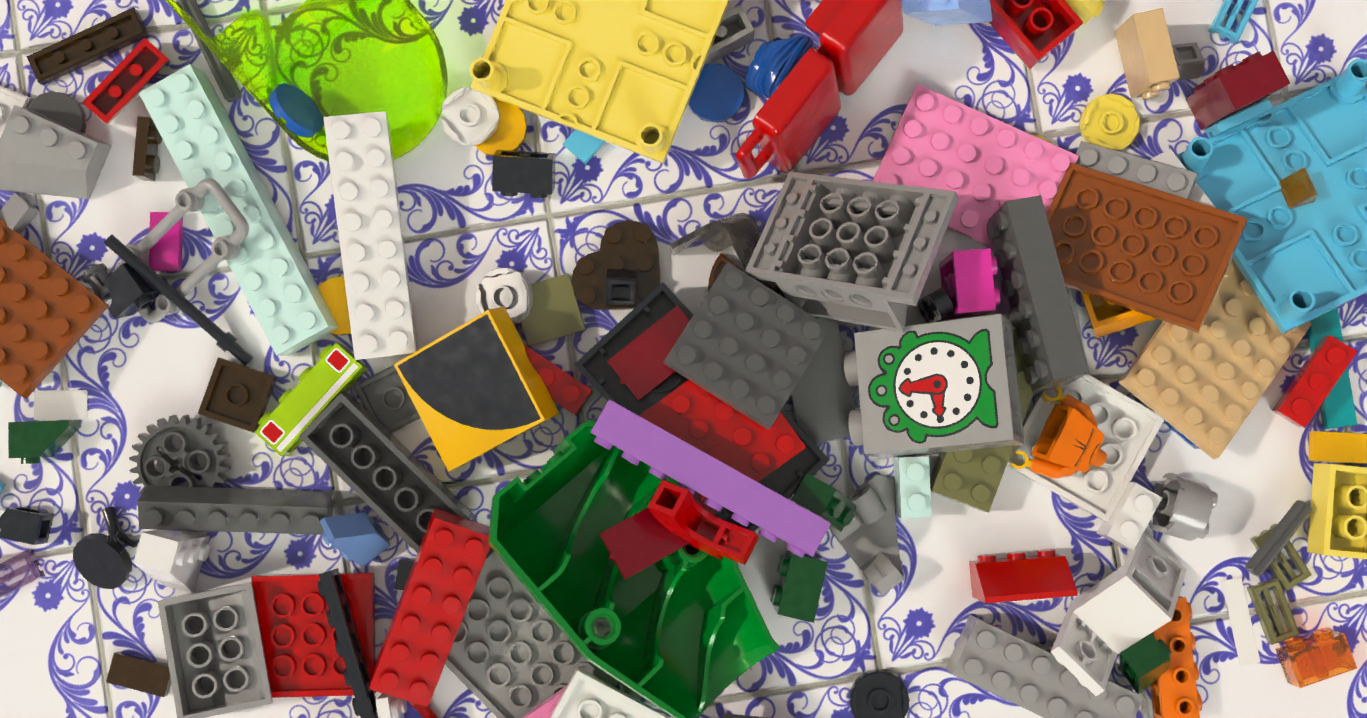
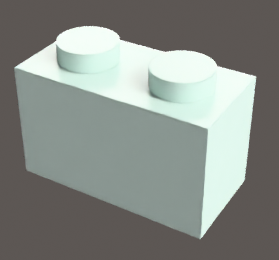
(912, 487)

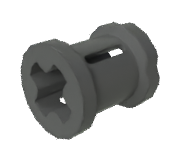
(93, 276)

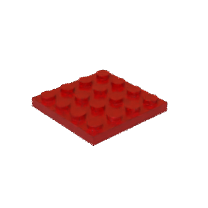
(724, 433)
(299, 638)

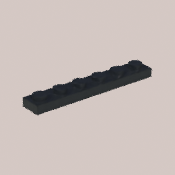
(348, 643)

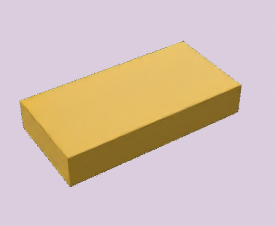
(1337, 447)

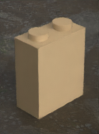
(1147, 54)

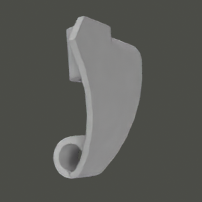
(873, 533)

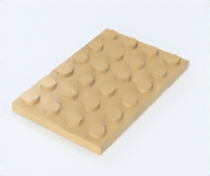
(1215, 376)

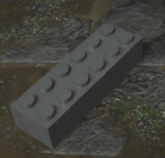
(1036, 294)
(380, 468)

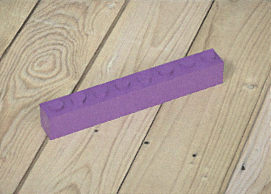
(711, 478)

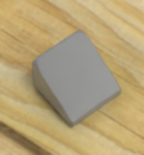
(1188, 60)
(18, 213)

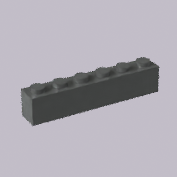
(233, 510)

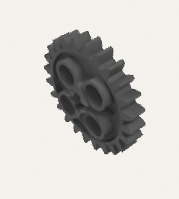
(194, 441)

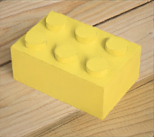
(1338, 511)

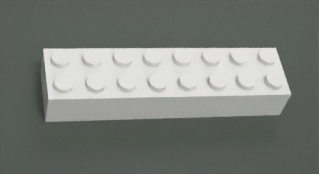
(370, 234)

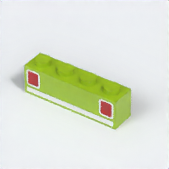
(317, 389)

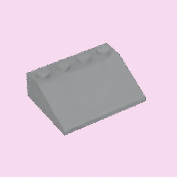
(215, 651)

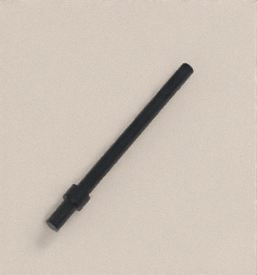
(224, 340)

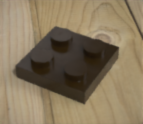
(237, 395)

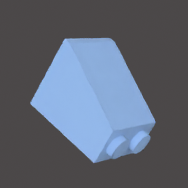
(948, 11)

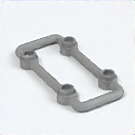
(222, 248)

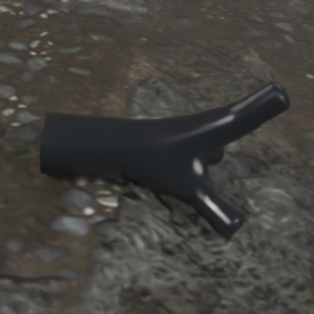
(114, 529)

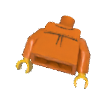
(1067, 440)

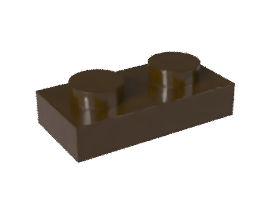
(146, 161)

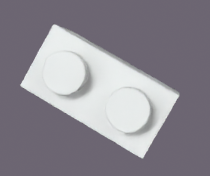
(1130, 516)

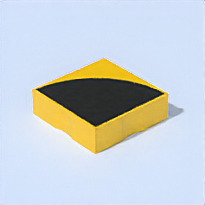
(476, 388)

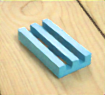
(1224, 31)
(1238, 118)

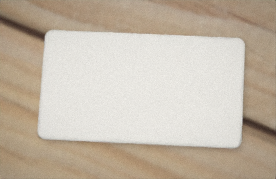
(60, 405)

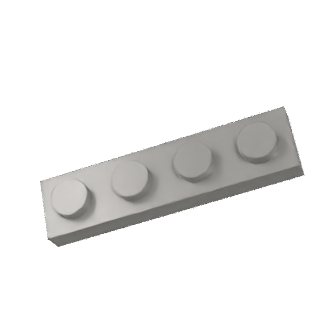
(1137, 169)

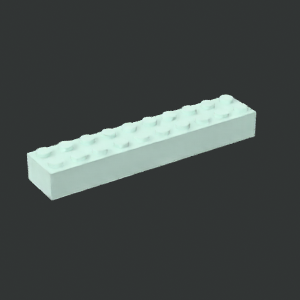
(269, 261)

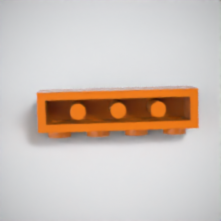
(1175, 690)

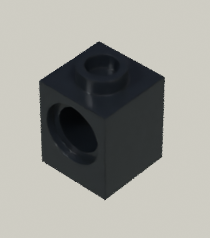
(26, 525)

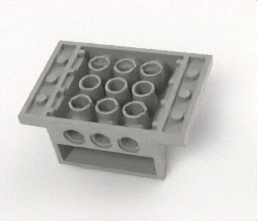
(852, 246)

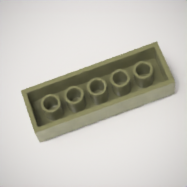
(975, 474)

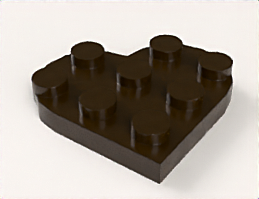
(623, 246)

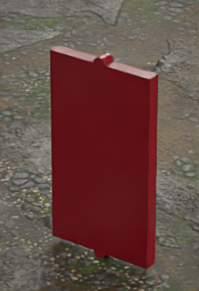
(642, 360)
(639, 542)

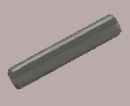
(1278, 538)

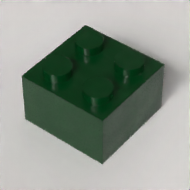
(798, 586)

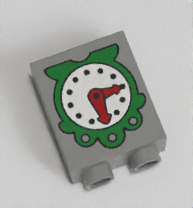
(935, 388)

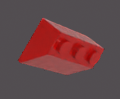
(1021, 577)

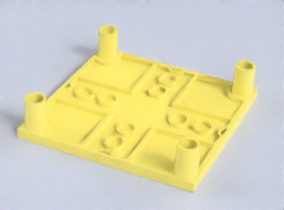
(602, 65)

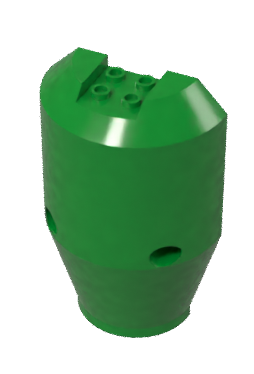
(665, 632)

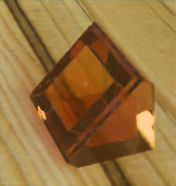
(1298, 189)

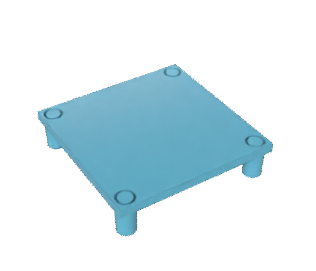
(1307, 255)

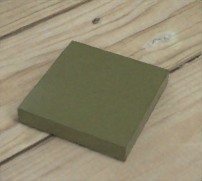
(553, 311)

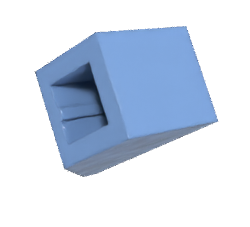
(355, 536)

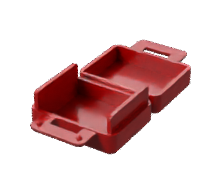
(852, 44)

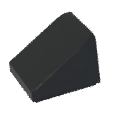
(621, 287)

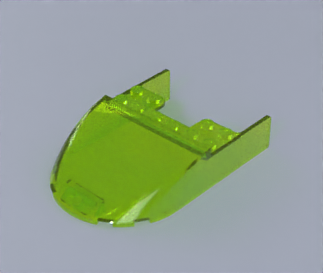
(343, 58)

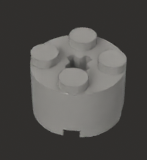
(1183, 507)

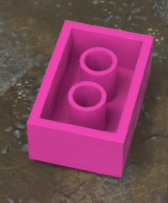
(970, 282)

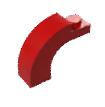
(686, 518)

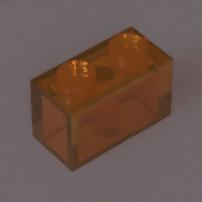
(1315, 657)

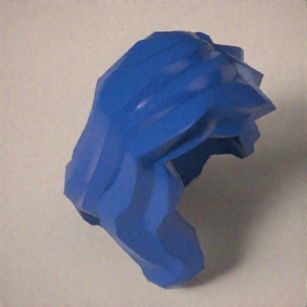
(774, 63)

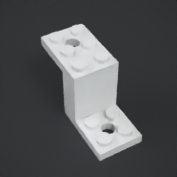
(1118, 613)

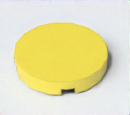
(1110, 122)

